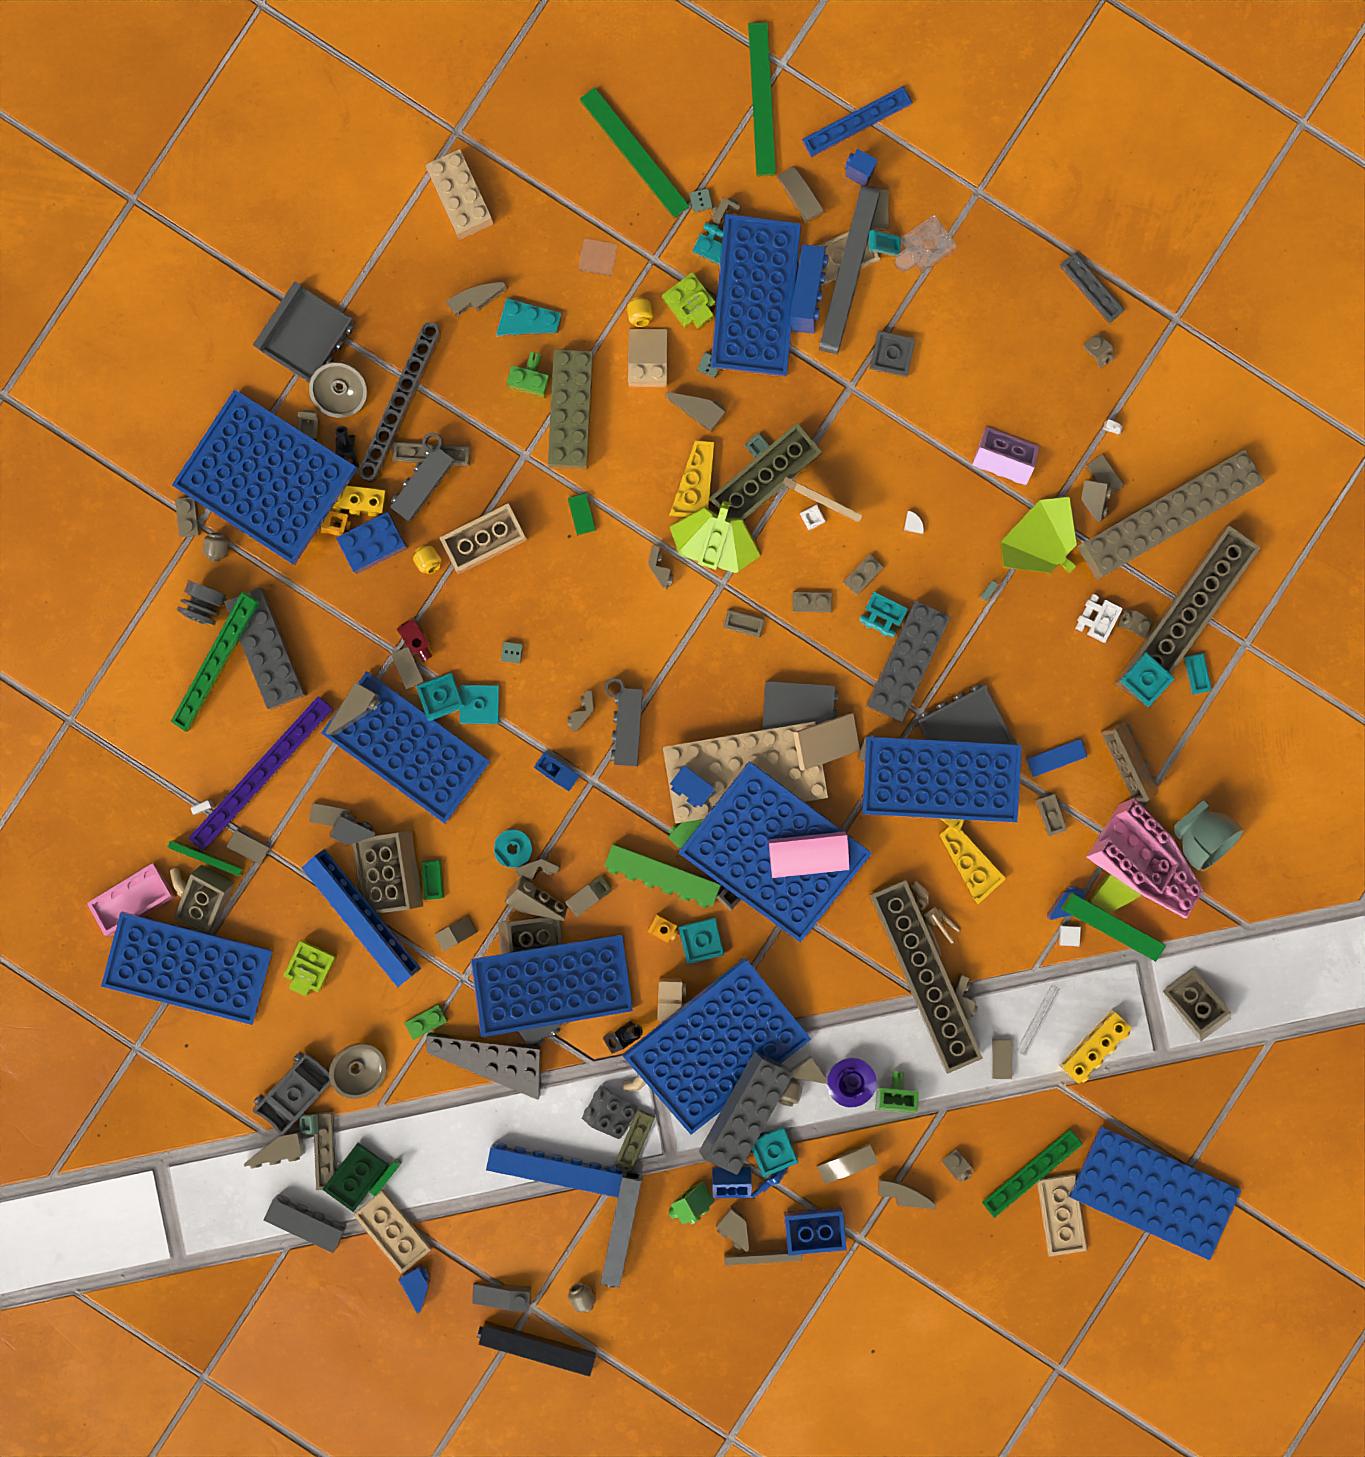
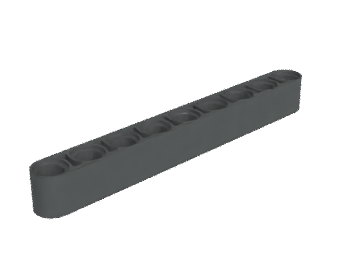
(849, 269)
(400, 392)

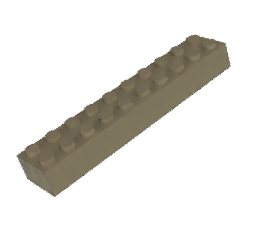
(1170, 514)
(1195, 602)
(925, 976)

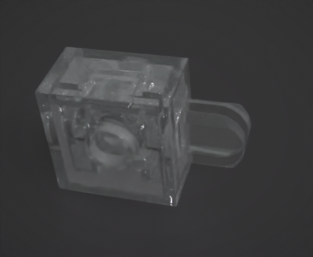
(925, 246)

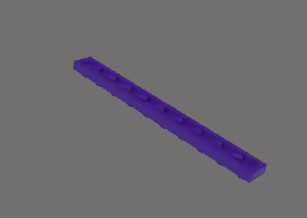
(260, 773)

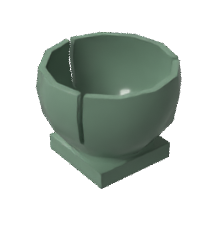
(1206, 835)

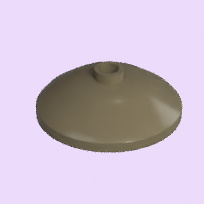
(335, 400)
(363, 1078)

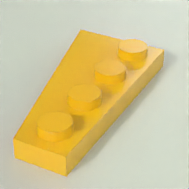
(696, 481)
(972, 864)

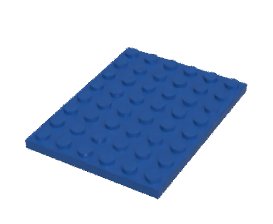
(264, 477)
(735, 851)
(708, 1042)

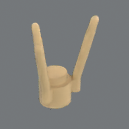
(935, 918)

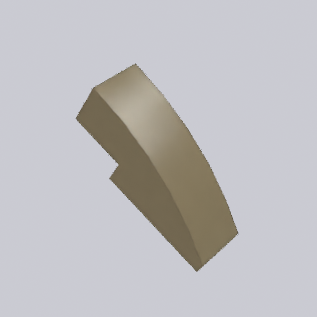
(800, 194)
(475, 297)
(847, 1163)
(904, 1194)

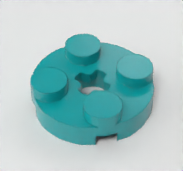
(502, 846)

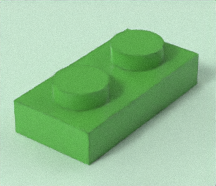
(426, 1022)

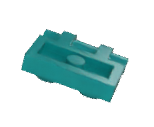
(706, 246)
(886, 609)

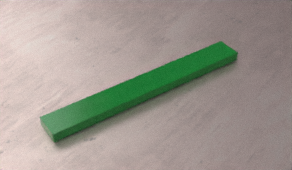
(761, 99)
(634, 153)
(215, 661)

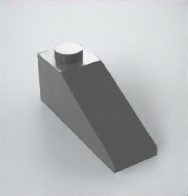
(502, 1296)

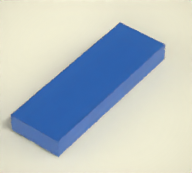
(1056, 758)

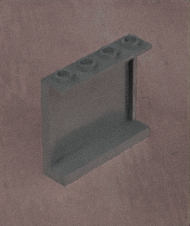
(304, 332)
(797, 704)
(966, 719)

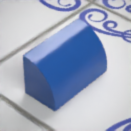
(731, 1185)

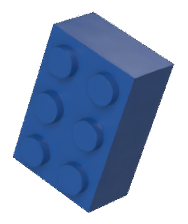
(371, 543)
(815, 1231)

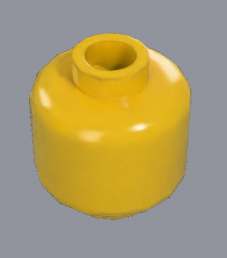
(639, 311)
(427, 559)

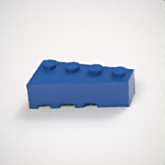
(808, 288)

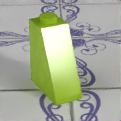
(1112, 894)

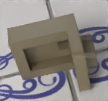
(719, 211)
(1099, 350)
(308, 423)
(1135, 623)
(958, 1166)

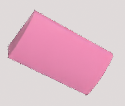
(808, 854)
(135, 895)

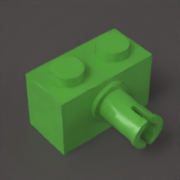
(528, 378)
(896, 1098)
(692, 1204)

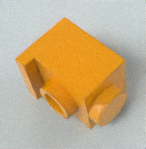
(333, 518)
(659, 922)

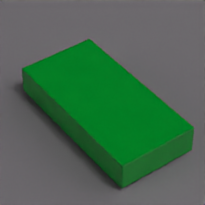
(581, 514)
(432, 879)
(385, 1177)

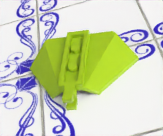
(1041, 538)
(715, 539)

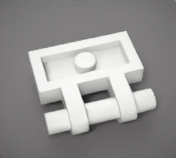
(1104, 620)

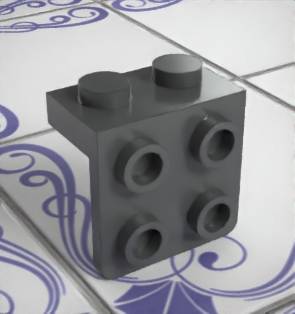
(609, 1113)

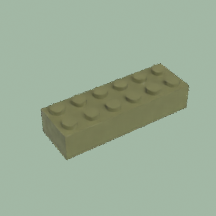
(570, 409)
(766, 473)

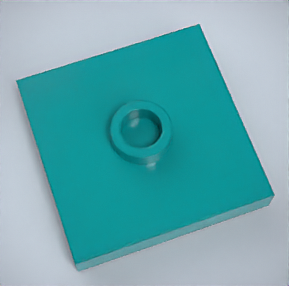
(1147, 679)
(440, 696)
(480, 704)
(701, 940)
(774, 1151)

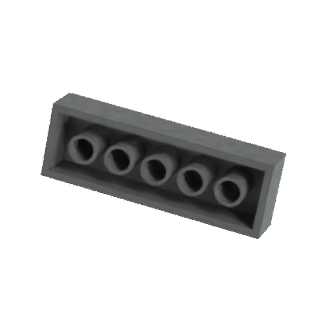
(269, 655)
(907, 661)
(745, 1113)

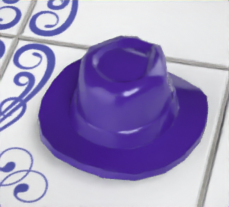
(851, 1082)

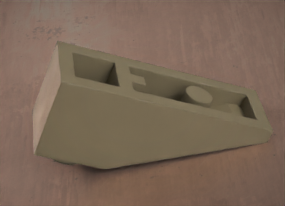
(699, 409)

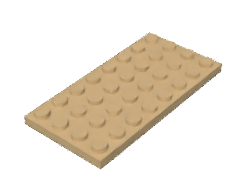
(723, 758)

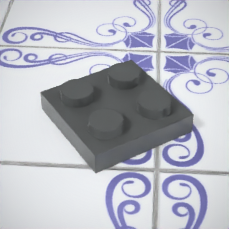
(892, 354)

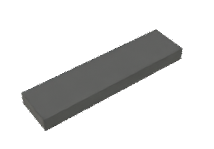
(1092, 288)

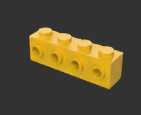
(361, 500)
(1095, 1047)

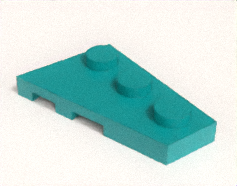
(527, 319)

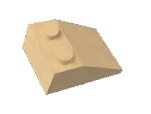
(647, 358)

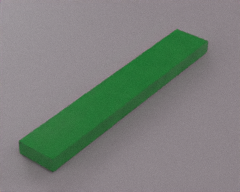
(1113, 926)
(1032, 1173)

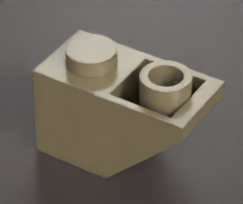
(1095, 496)
(734, 1226)

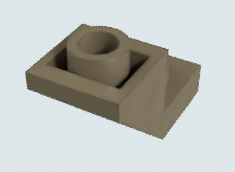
(662, 574)
(578, 718)
(529, 870)
(588, 896)
(967, 1005)

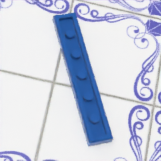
(857, 121)

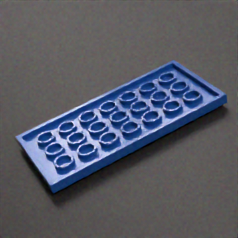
(755, 295)
(412, 752)
(941, 779)
(186, 968)
(551, 985)
(1154, 1193)

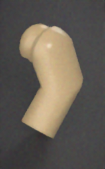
(178, 883)
(922, 895)
(637, 1084)

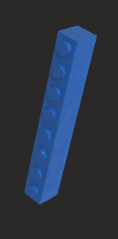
(361, 917)
(555, 1170)

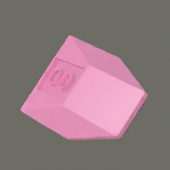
(1146, 859)

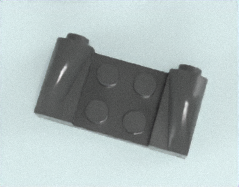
(293, 1092)

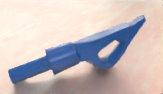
(773, 1179)

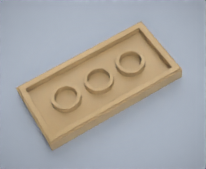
(835, 250)
(822, 499)
(826, 741)
(1061, 1215)
(392, 1231)

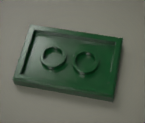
(355, 1176)

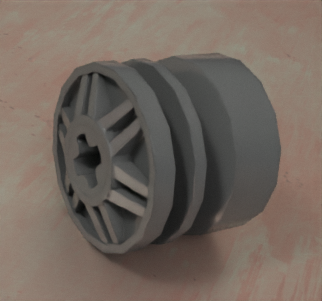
(201, 603)

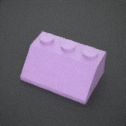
(1006, 456)

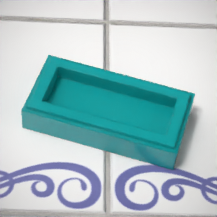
(884, 242)
(1197, 673)

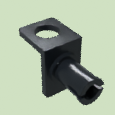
(345, 445)
(623, 1036)

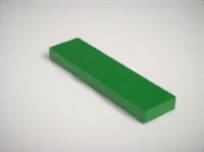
(205, 857)

